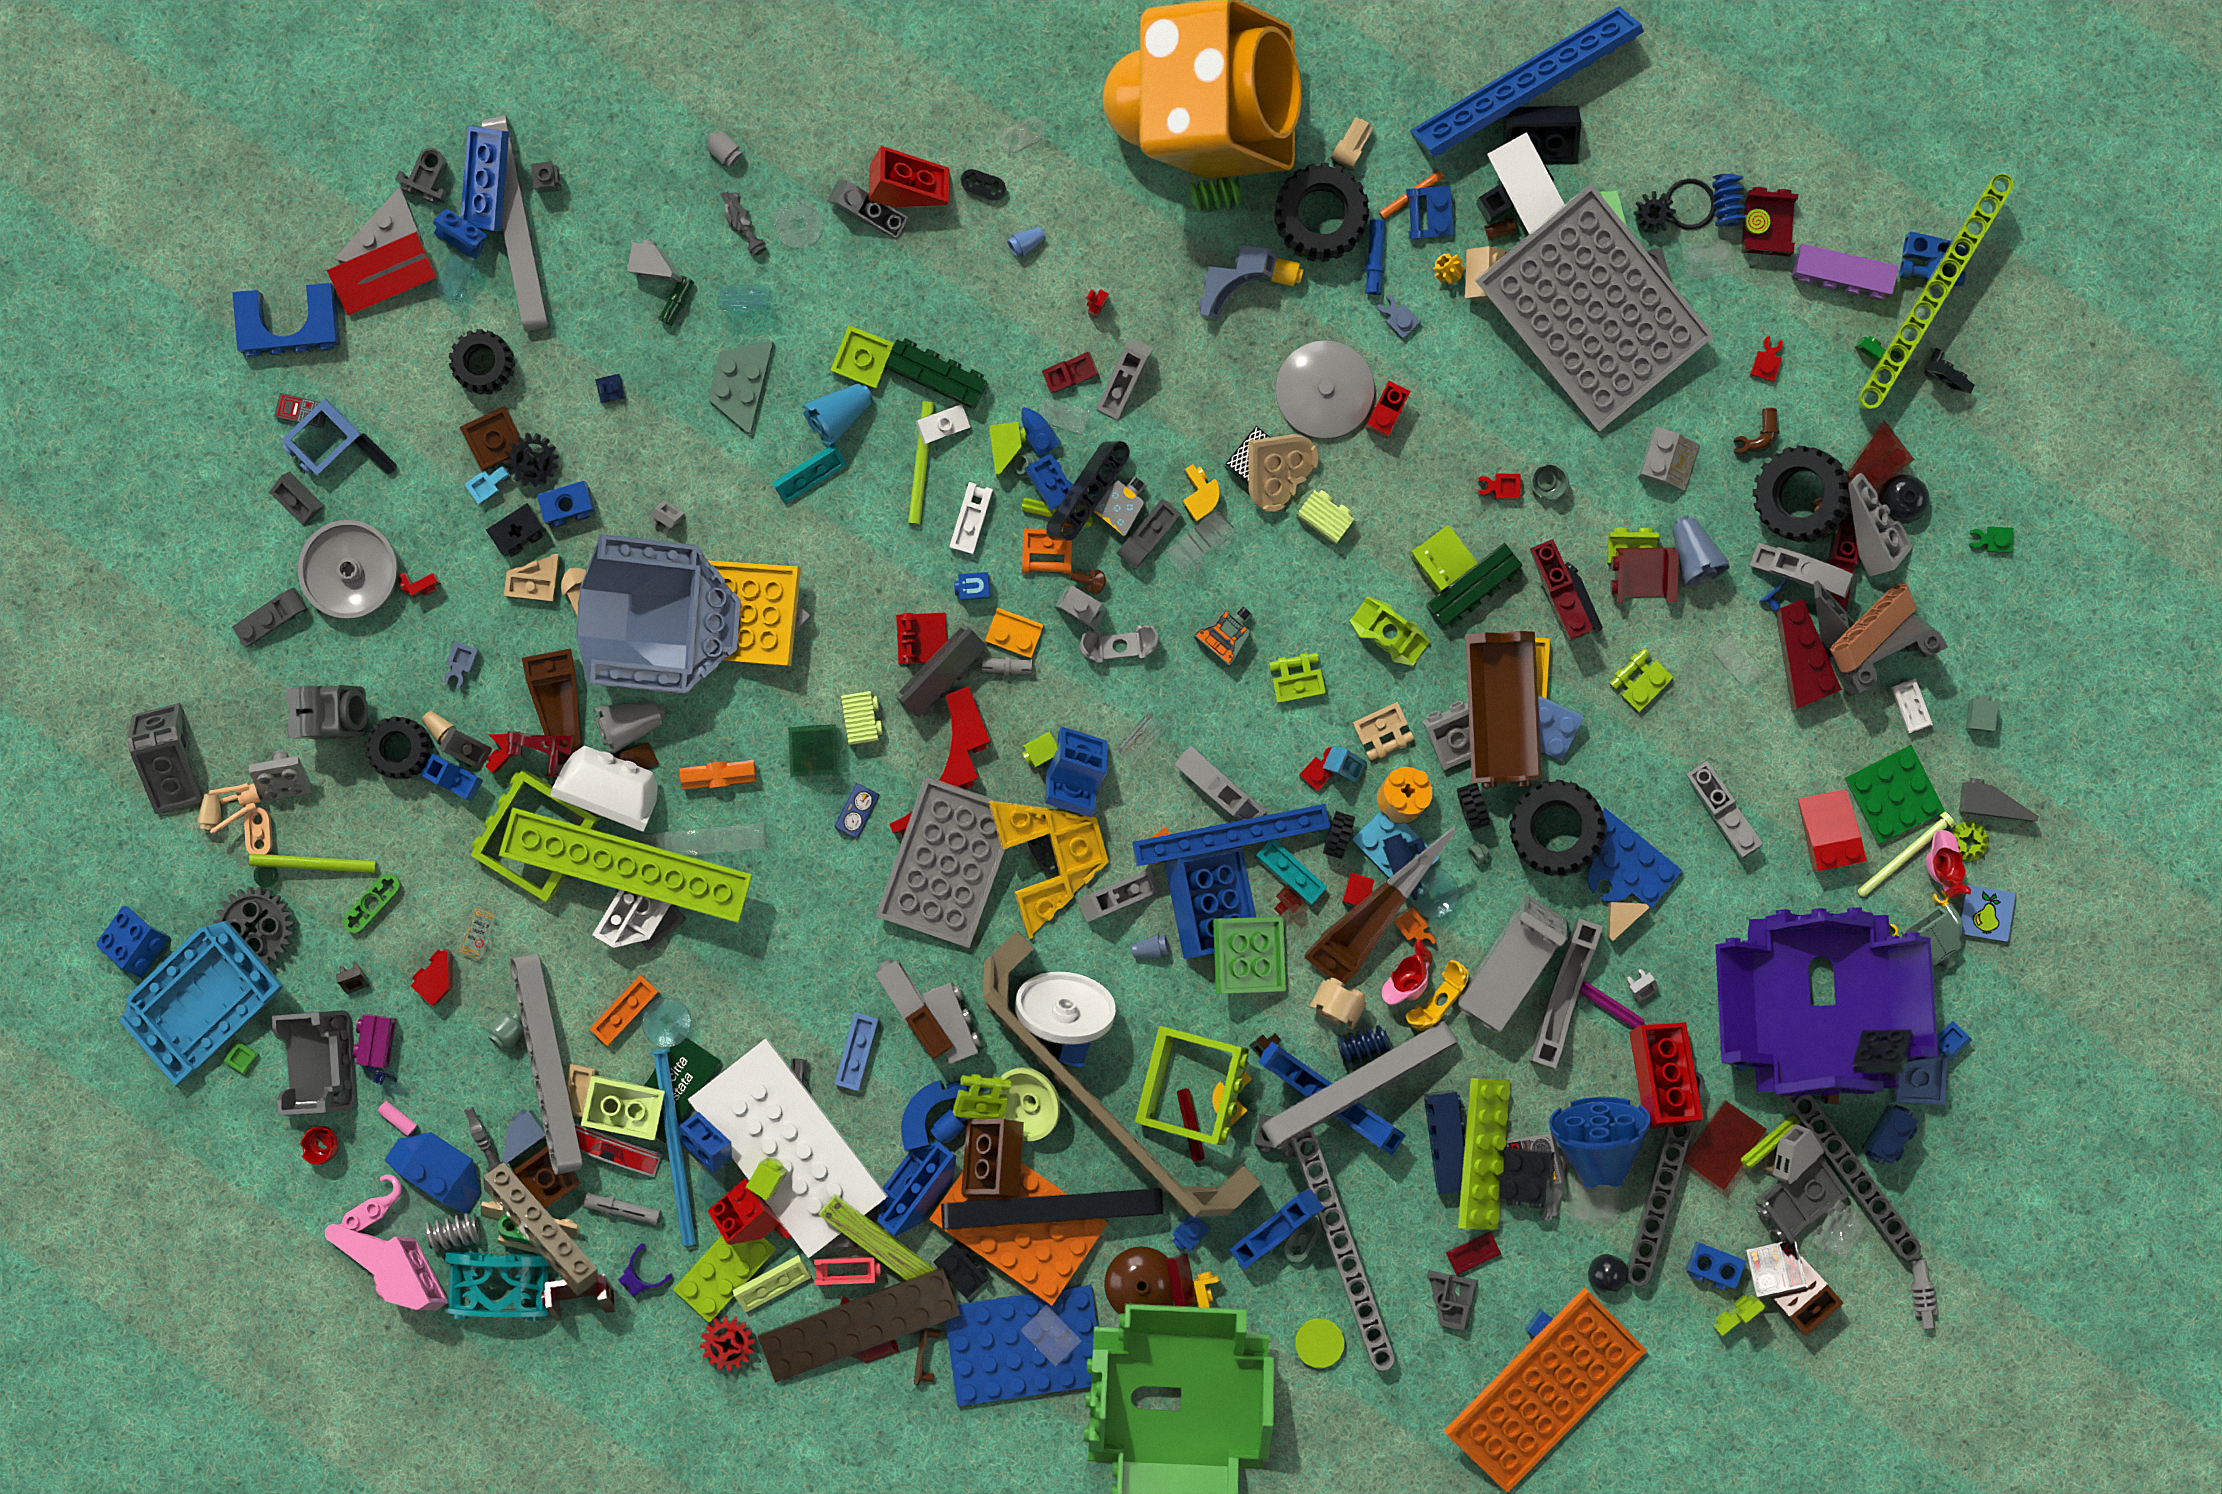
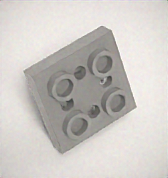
(280, 777)

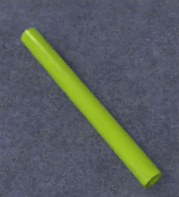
(920, 470)
(312, 863)

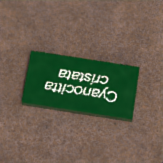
(689, 1072)

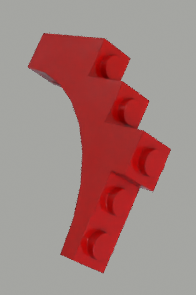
(967, 735)

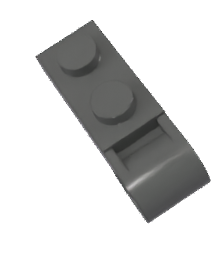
(1148, 534)
(269, 617)

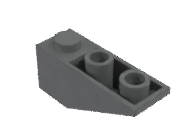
(857, 204)

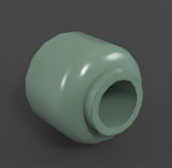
(506, 1030)

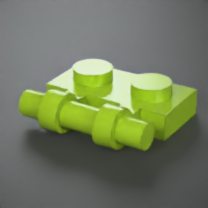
(1297, 685)
(1646, 685)
(980, 1104)

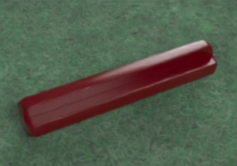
(1190, 1122)

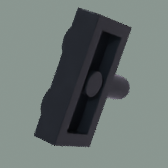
(1947, 374)

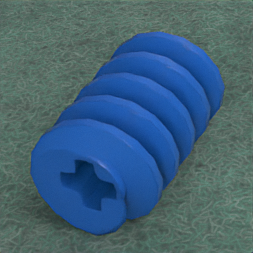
(1728, 200)

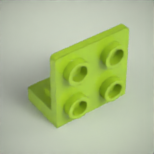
(1443, 558)

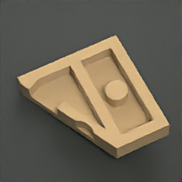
(534, 580)

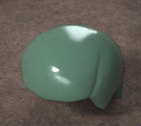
(1545, 472)

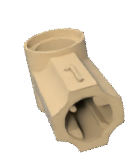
(1350, 147)

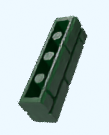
(936, 374)
(1474, 585)

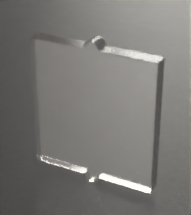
(407, 1214)

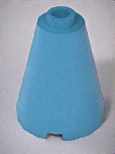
(836, 411)

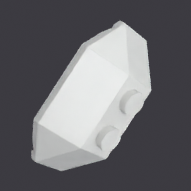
(630, 919)

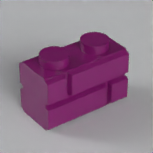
(374, 1040)

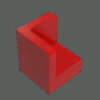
(1357, 889)

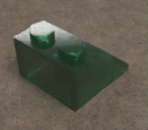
(814, 750)

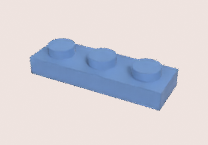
(856, 1051)

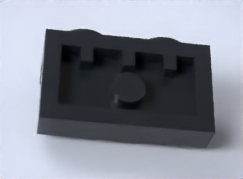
(961, 1269)

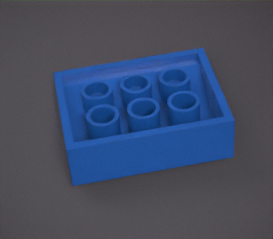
(1204, 890)

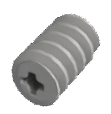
(453, 1232)

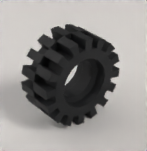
(1473, 806)
(1339, 835)

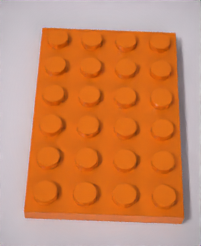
(1032, 1254)

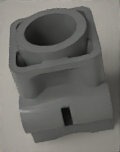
(327, 712)

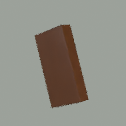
(929, 1031)

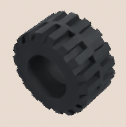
(499, 373)
(377, 747)

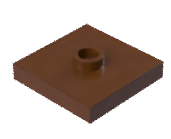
(490, 438)

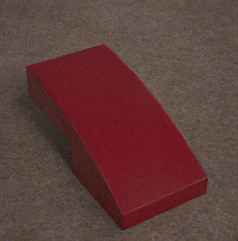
(1070, 372)

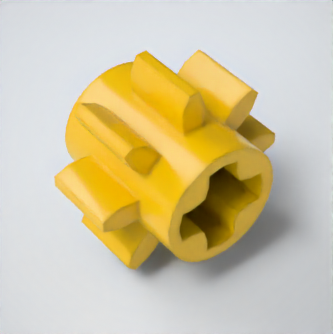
(1448, 268)

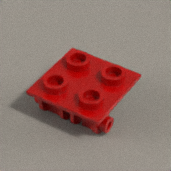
(920, 636)

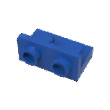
(459, 233)
(1049, 480)

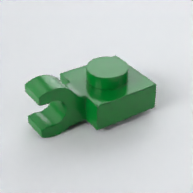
(1873, 349)

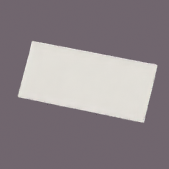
(1526, 181)

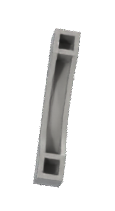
(1565, 992)

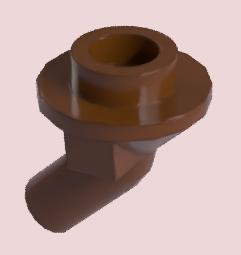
(1094, 581)

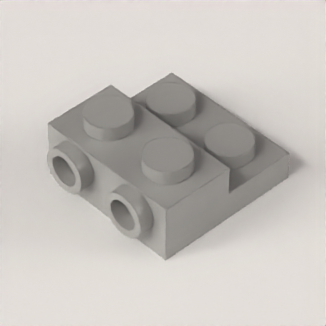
(1450, 734)

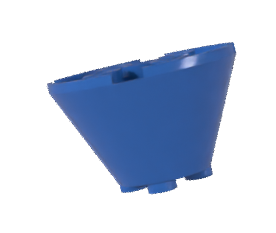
(1600, 1137)

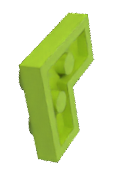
(1744, 1311)

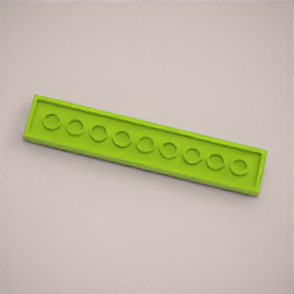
(625, 865)

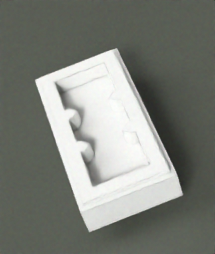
(942, 424)
(1911, 706)

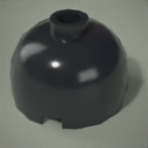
(1905, 497)

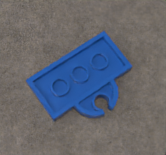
(1630, 865)

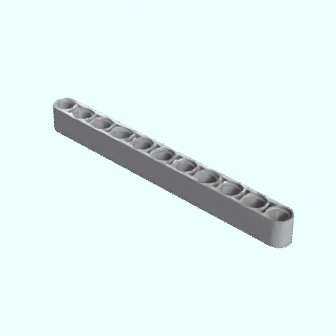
(1343, 1252)

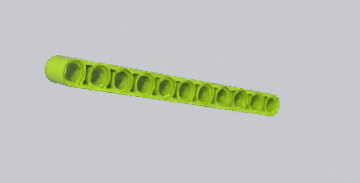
(1940, 281)

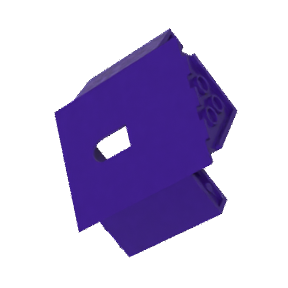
(1808, 1048)

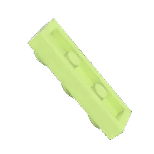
(771, 1283)

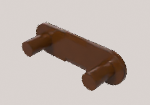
(919, 1375)

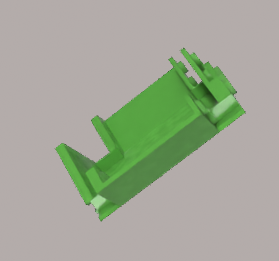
(1223, 1407)

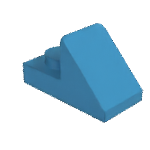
(1345, 764)

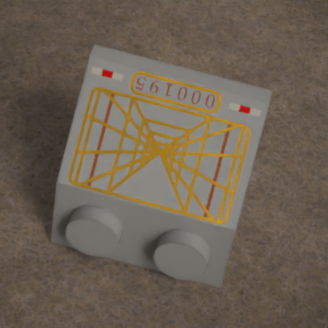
(1668, 459)

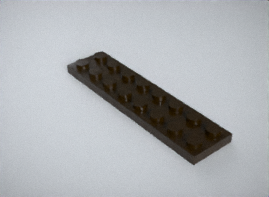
(859, 1324)

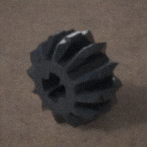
(1646, 211)

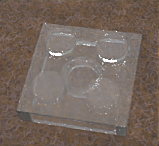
(1593, 1204)

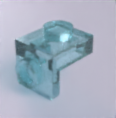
(711, 1184)

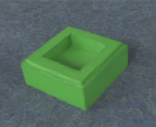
(241, 1057)

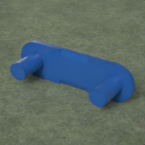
(1770, 599)

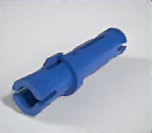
(1375, 257)

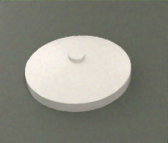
(1065, 1007)

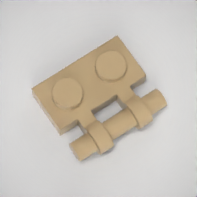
(1379, 724)

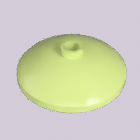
(1038, 1117)

